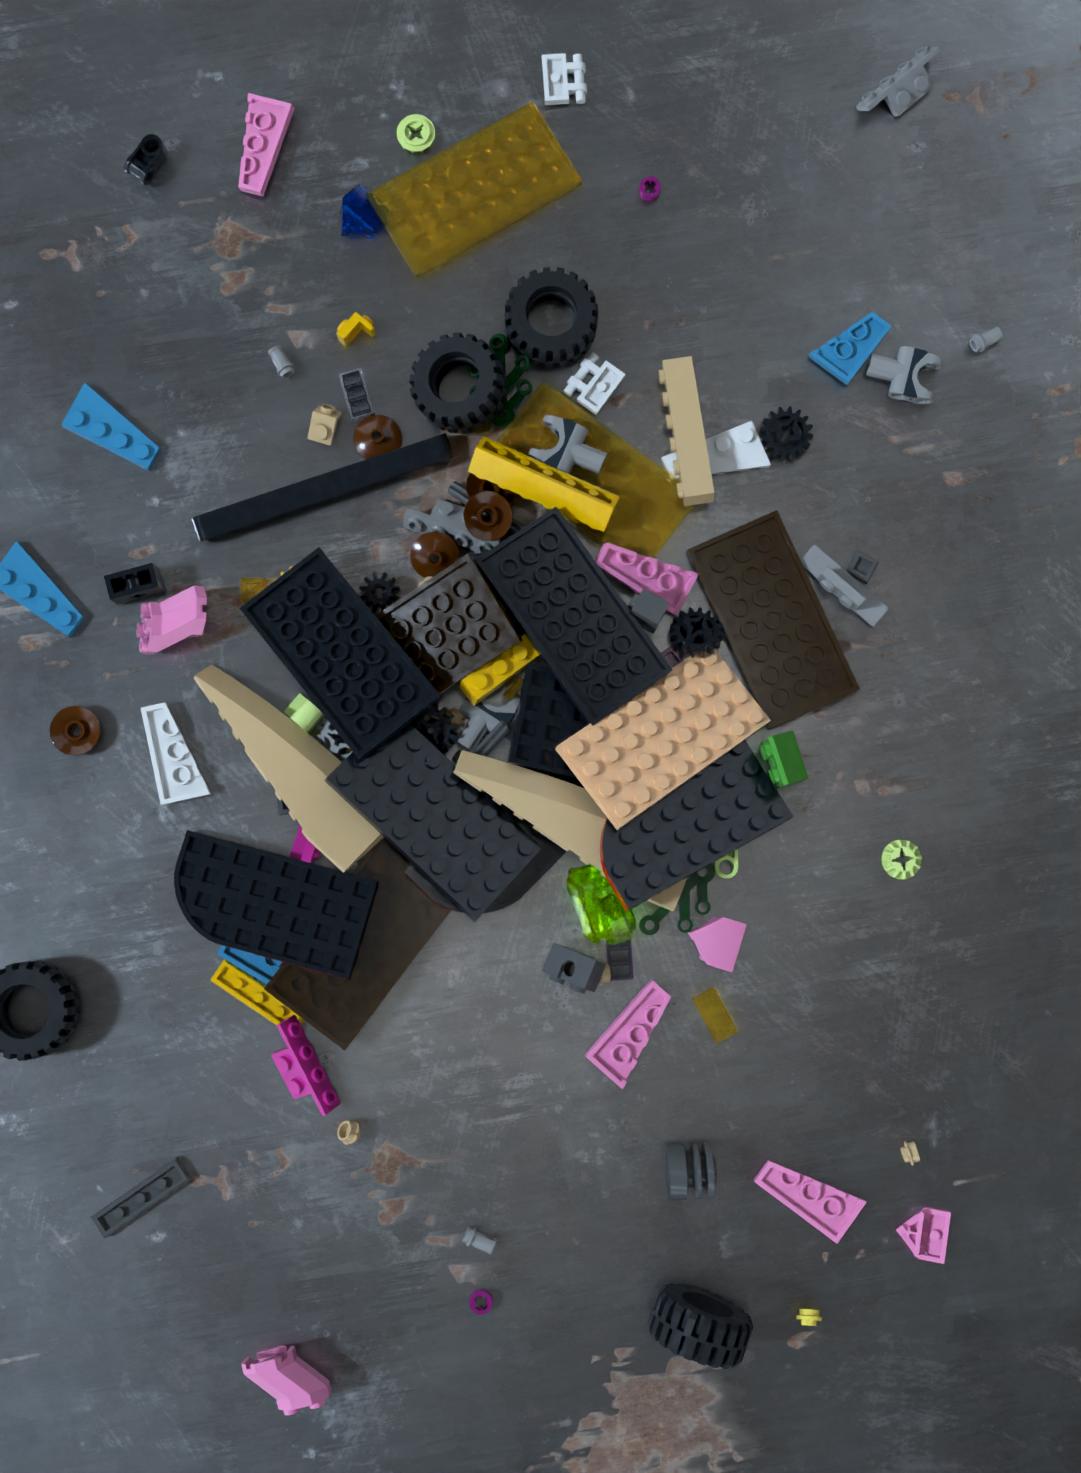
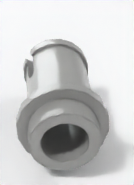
(981, 341)
(284, 366)
(479, 1240)

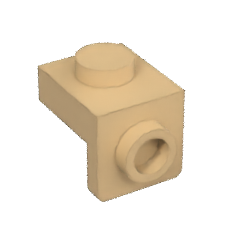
(324, 424)

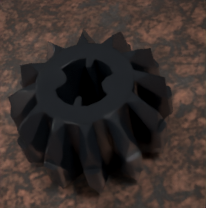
(372, 588)

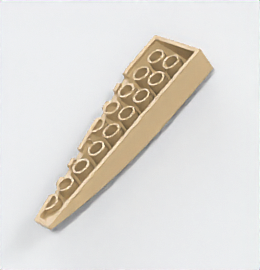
(294, 767)
(553, 806)

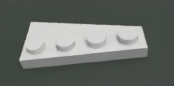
(730, 451)
(172, 761)

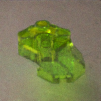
(599, 907)

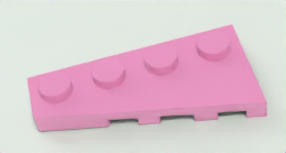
(265, 131)
(645, 572)
(624, 1039)
(816, 1202)

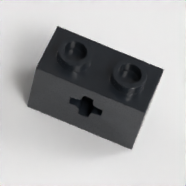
(134, 583)

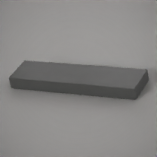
(141, 1197)

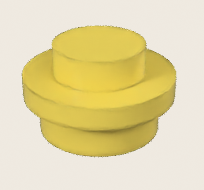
(809, 1317)

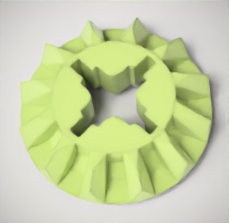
(415, 123)
(893, 851)

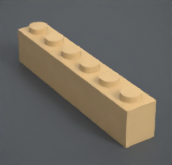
(687, 431)

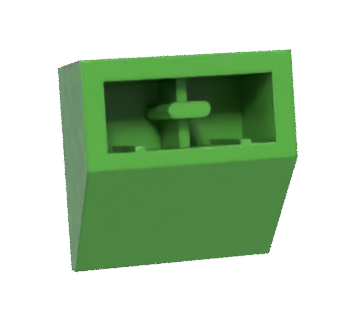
(783, 759)

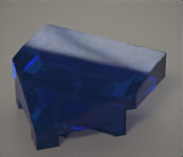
(358, 214)

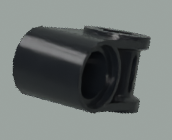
(146, 164)

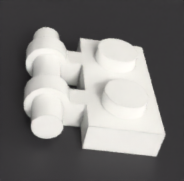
(556, 81)
(601, 386)

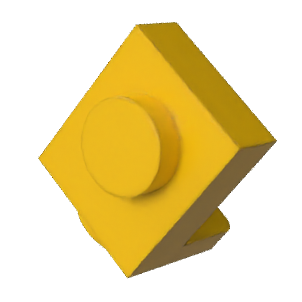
(350, 328)

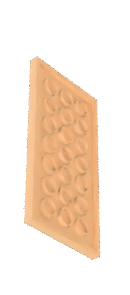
(662, 737)

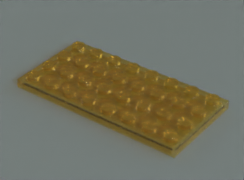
(474, 189)
(648, 494)

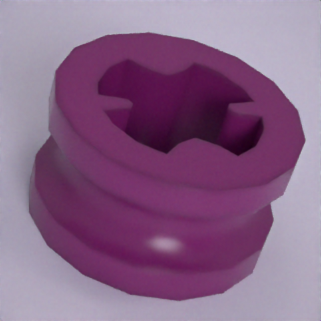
(649, 180)
(472, 1302)

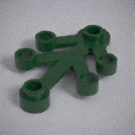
(513, 376)
(684, 900)

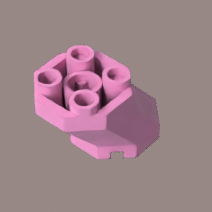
(172, 620)
(287, 1379)

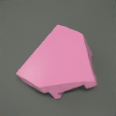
(719, 942)
(927, 1234)

